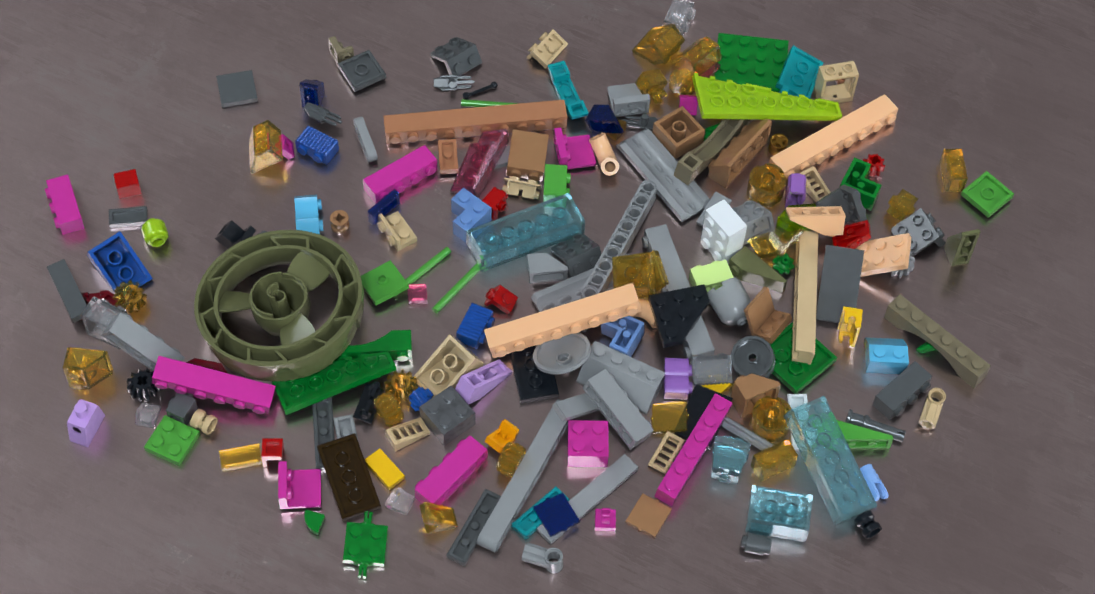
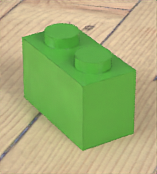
(555, 181)

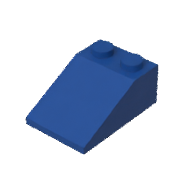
(118, 262)

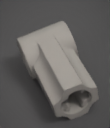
(540, 556)

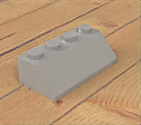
(637, 379)

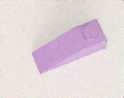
(482, 380)

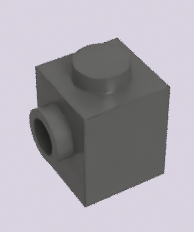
(182, 407)

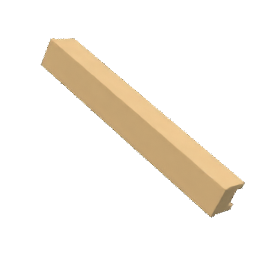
(805, 298)

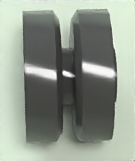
(749, 348)

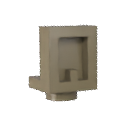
(338, 51)

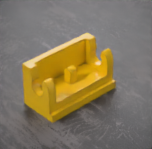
(850, 324)

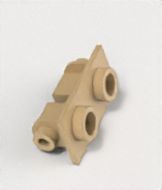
(529, 188)

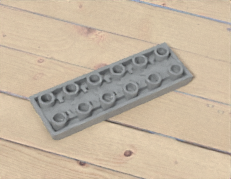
(657, 164)
(563, 292)

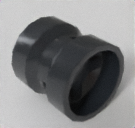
(868, 524)

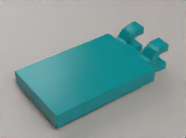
(799, 73)

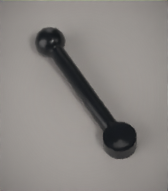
(466, 95)

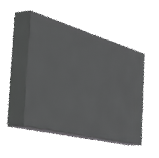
(838, 282)

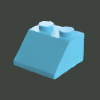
(886, 355)

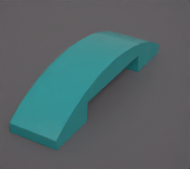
(566, 91)

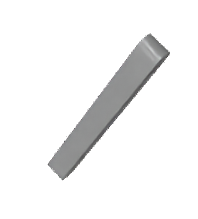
(621, 238)
(522, 482)

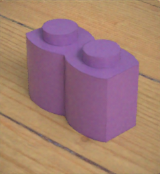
(796, 189)
(677, 378)

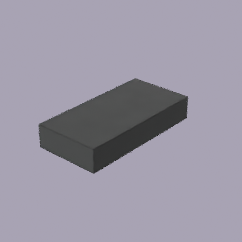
(128, 217)

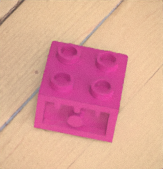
(574, 150)
(298, 487)

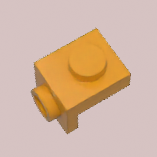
(505, 433)

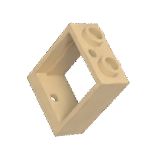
(843, 92)

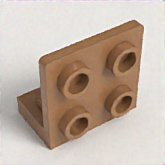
(764, 319)

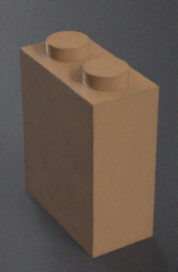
(527, 155)

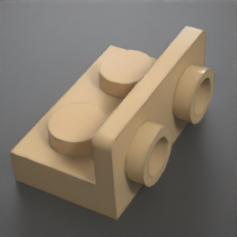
(548, 48)
(397, 230)

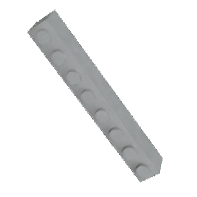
(659, 239)

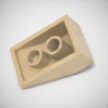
(447, 366)

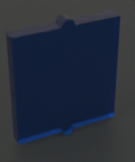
(556, 514)

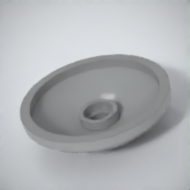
(562, 354)

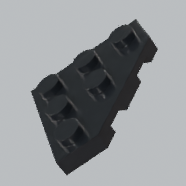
(678, 312)

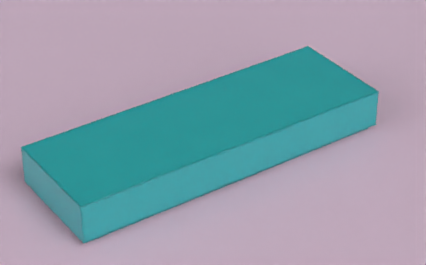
(529, 521)

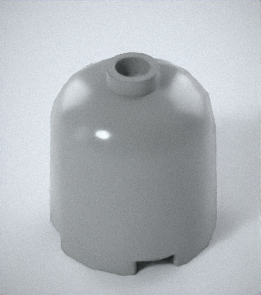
(730, 302)

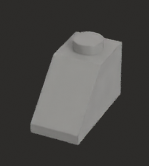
(545, 268)

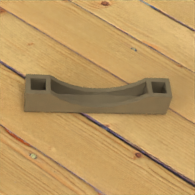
(698, 159)
(965, 362)

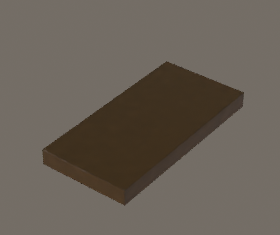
(348, 477)

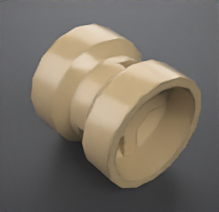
(203, 421)

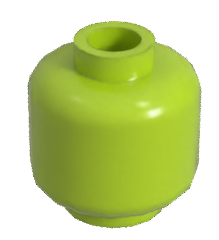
(154, 232)

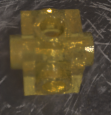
(902, 205)

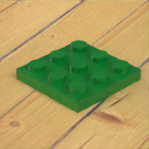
(797, 374)

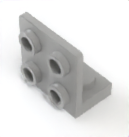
(628, 100)
(756, 217)

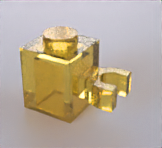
(652, 83)

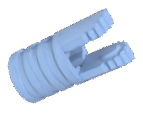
(874, 482)

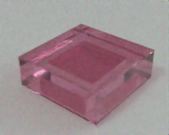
(417, 294)

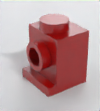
(496, 200)

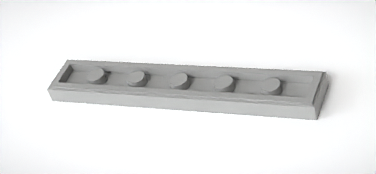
(596, 491)

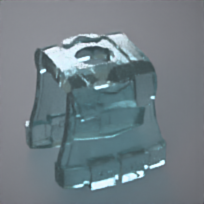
(729, 458)

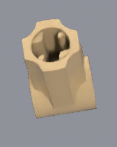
(932, 408)

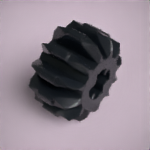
(141, 385)

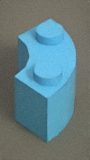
(307, 213)

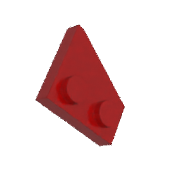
(853, 235)

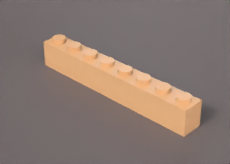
(836, 136)
(563, 320)

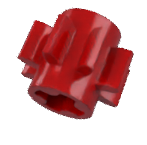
(876, 164)

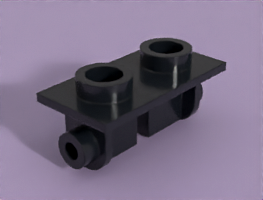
(365, 409)

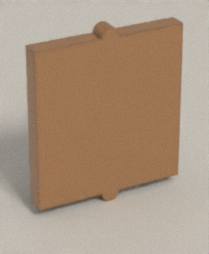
(648, 515)

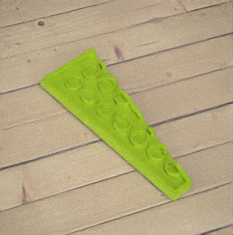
(748, 101)

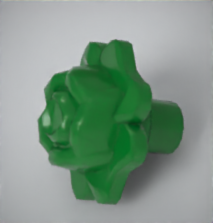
(783, 264)

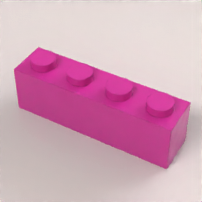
(400, 174)
(451, 472)

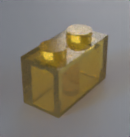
(953, 170)
(774, 460)

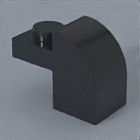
(233, 234)

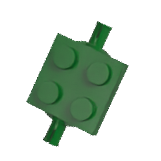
(365, 544)

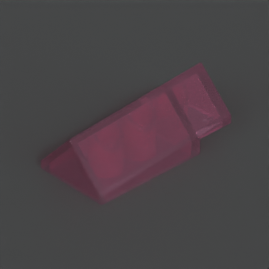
(480, 162)

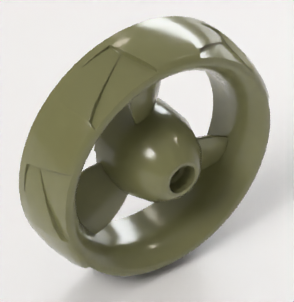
(280, 304)

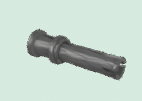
(866, 422)

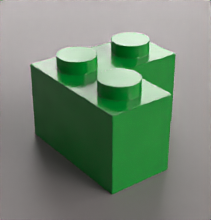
(857, 178)

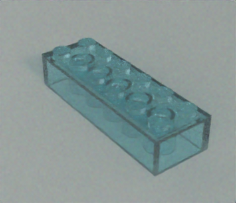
(525, 232)
(830, 460)

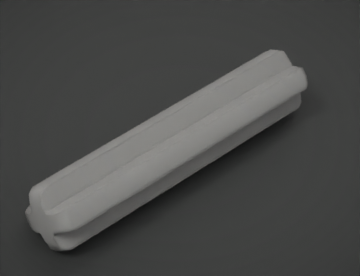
(746, 434)

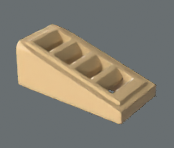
(815, 177)
(674, 439)
(398, 444)

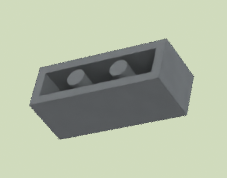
(902, 390)

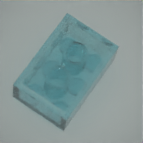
(779, 513)

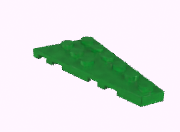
(332, 380)

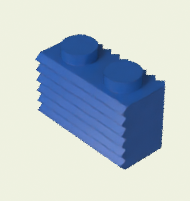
(317, 145)
(472, 327)

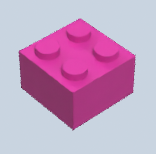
(587, 443)

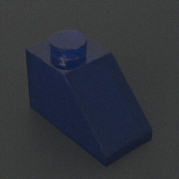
(311, 91)
(602, 120)

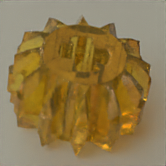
(681, 82)
(130, 296)
(401, 379)
(388, 409)
(510, 458)

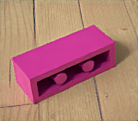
(64, 204)

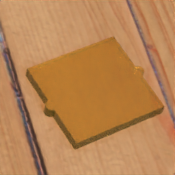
(669, 417)

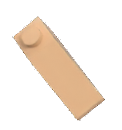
(824, 220)

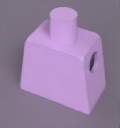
(84, 419)

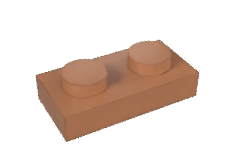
(448, 156)

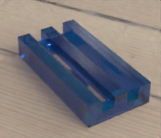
(384, 206)

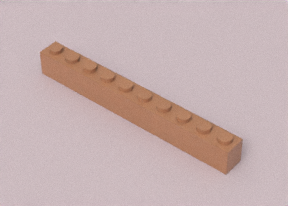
(474, 121)

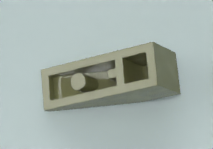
(961, 246)
(754, 270)

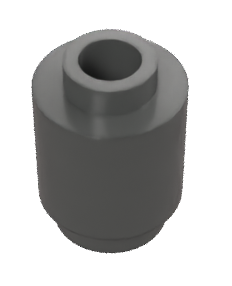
(756, 544)

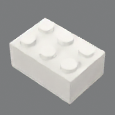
(722, 231)

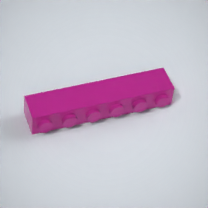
(213, 385)
(693, 450)

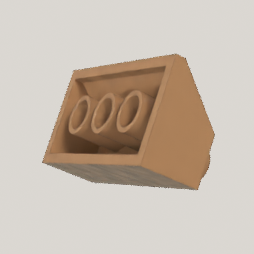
(740, 152)

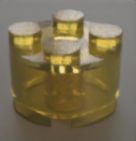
(766, 184)
(768, 418)

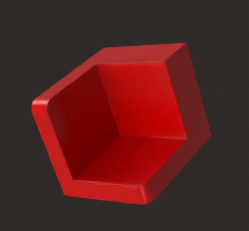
(127, 183)
(272, 449)

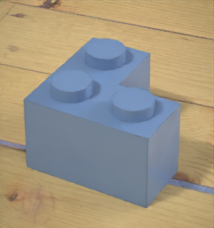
(470, 213)
(625, 333)

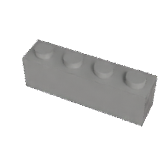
(138, 341)
(618, 409)

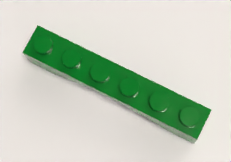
(396, 342)

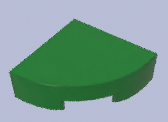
(314, 521)

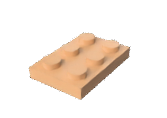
(885, 254)

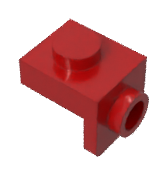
(501, 298)

